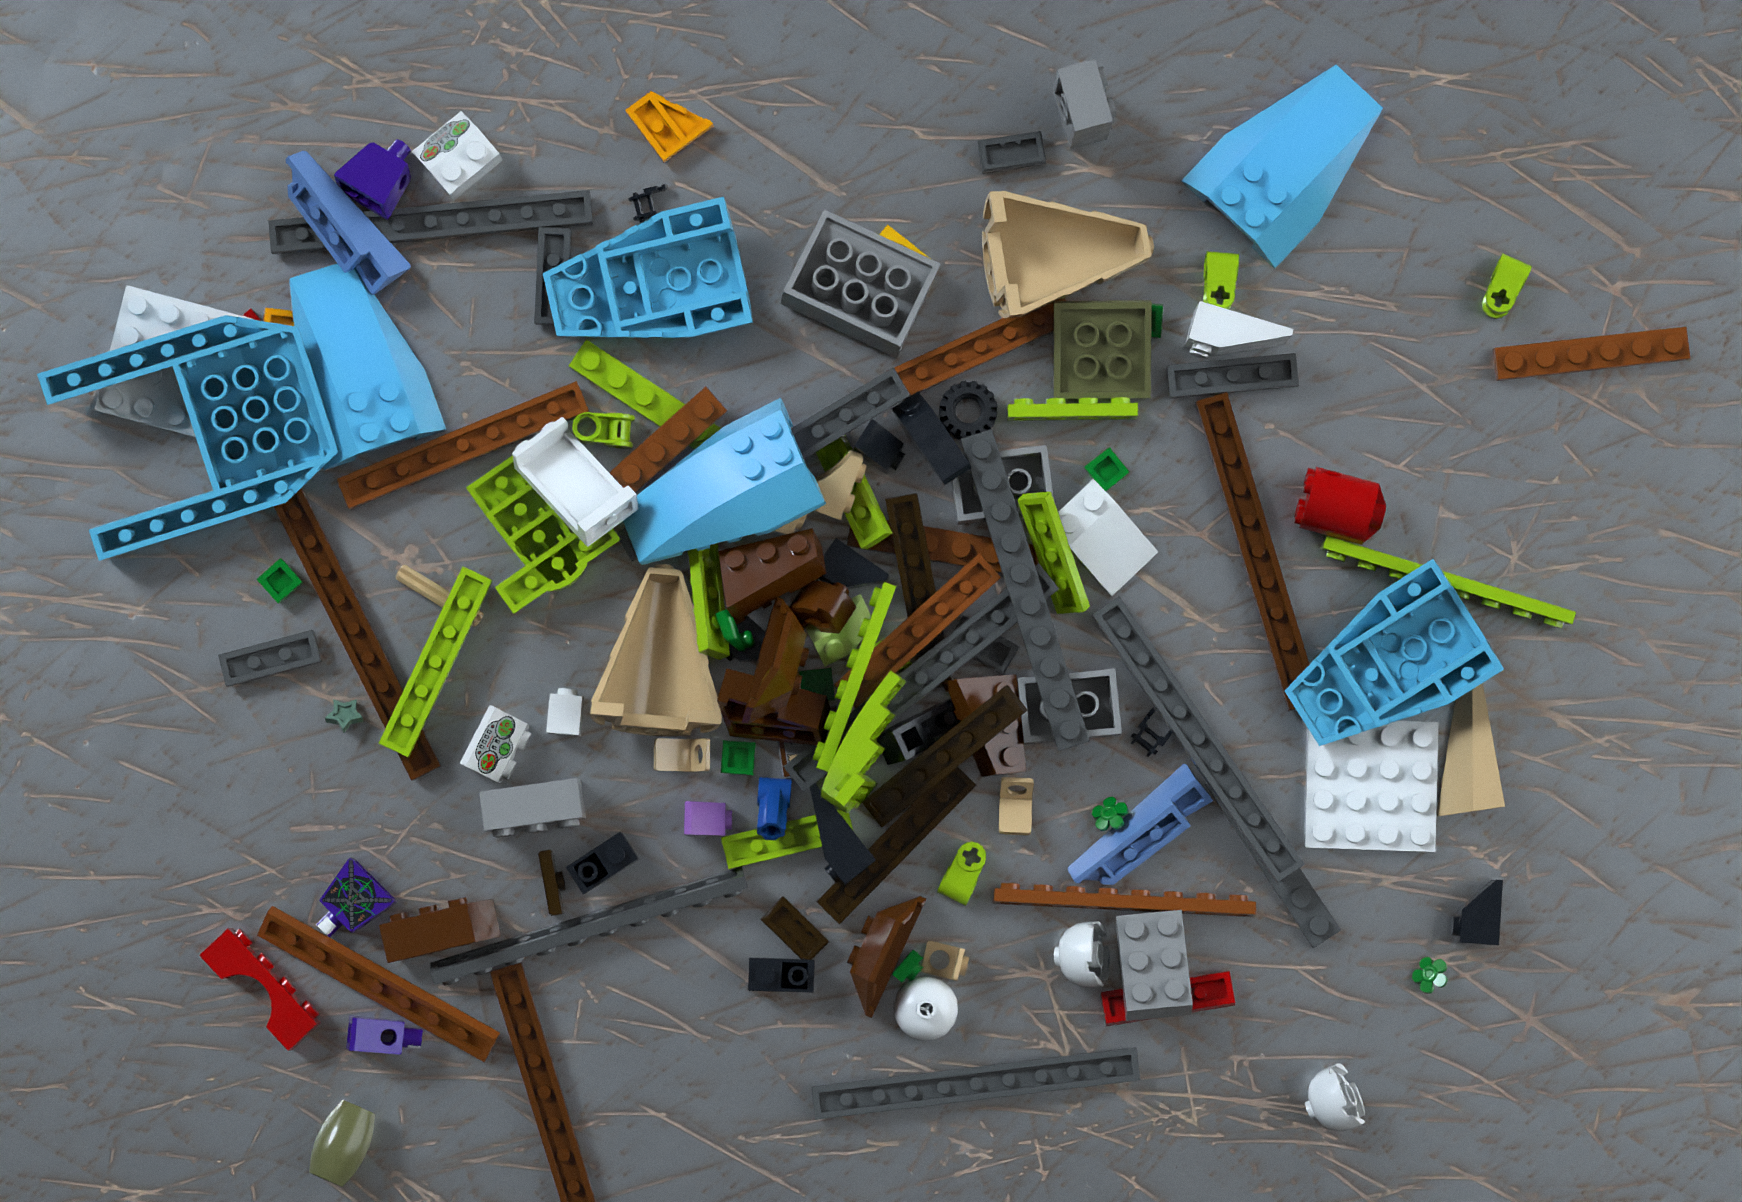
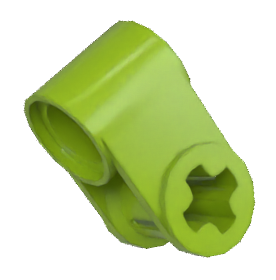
(1220, 276)
(1505, 282)
(606, 429)
(962, 878)

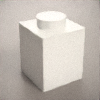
(565, 713)

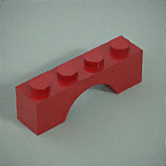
(289, 1018)

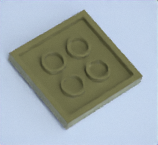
(1102, 349)

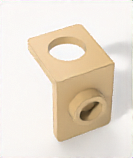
(681, 754)
(1015, 806)
(957, 961)

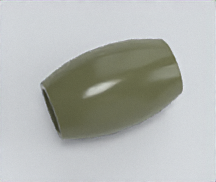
(342, 1143)

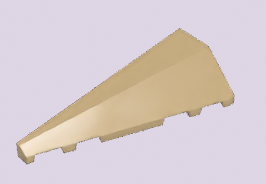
(1471, 765)

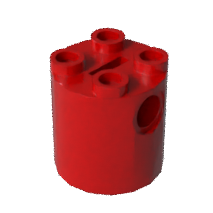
(1340, 506)

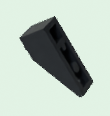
(931, 438)
(917, 732)
(840, 844)

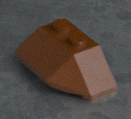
(777, 664)
(881, 950)

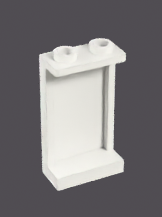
(573, 482)

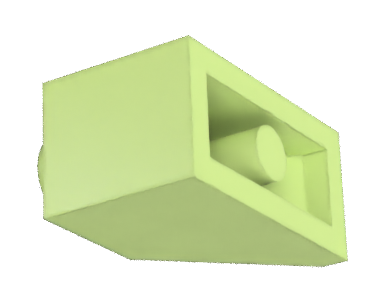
(836, 646)

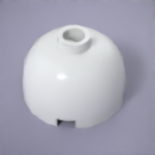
(1083, 955)
(930, 991)
(1334, 1100)

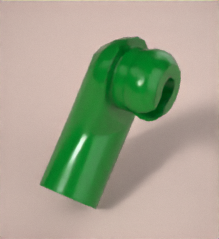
(731, 634)

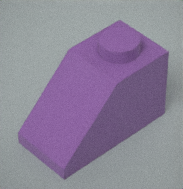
(706, 819)

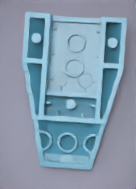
(1287, 162)
(655, 279)
(361, 365)
(727, 488)
(1395, 660)

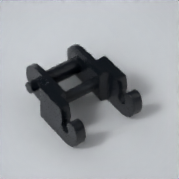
(646, 195)
(1144, 727)

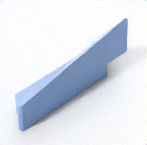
(342, 225)
(1144, 831)

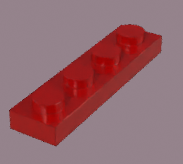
(1207, 993)

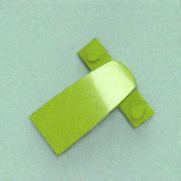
(536, 535)
(846, 778)

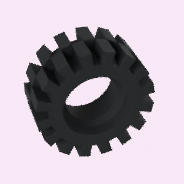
(962, 391)

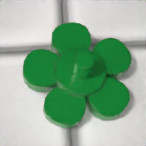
(1109, 814)
(1430, 974)

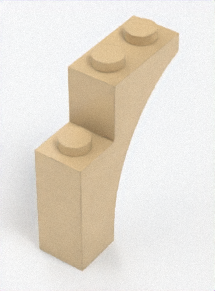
(836, 489)

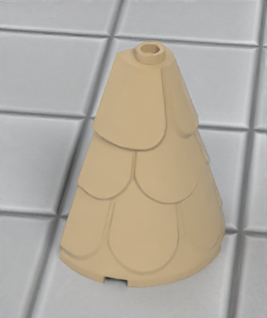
(1053, 250)
(655, 671)

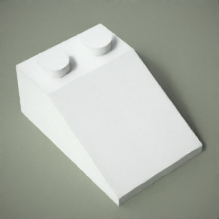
(1224, 331)
(1104, 538)

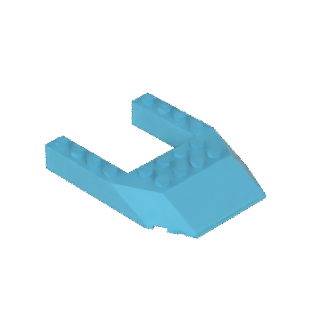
(249, 409)

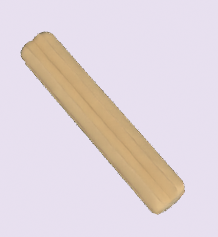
(427, 588)

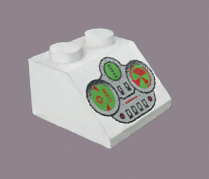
(457, 155)
(496, 744)

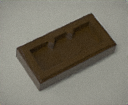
(552, 881)
(794, 929)

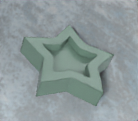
(344, 714)

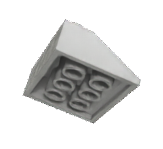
(860, 283)

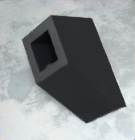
(602, 863)
(781, 975)

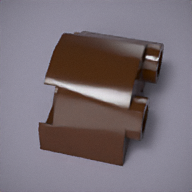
(823, 606)

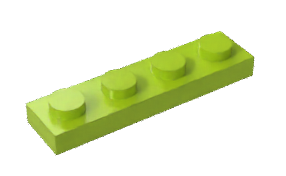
(1086, 409)
(865, 514)
(1053, 551)
(708, 601)
(751, 847)

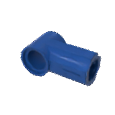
(773, 801)

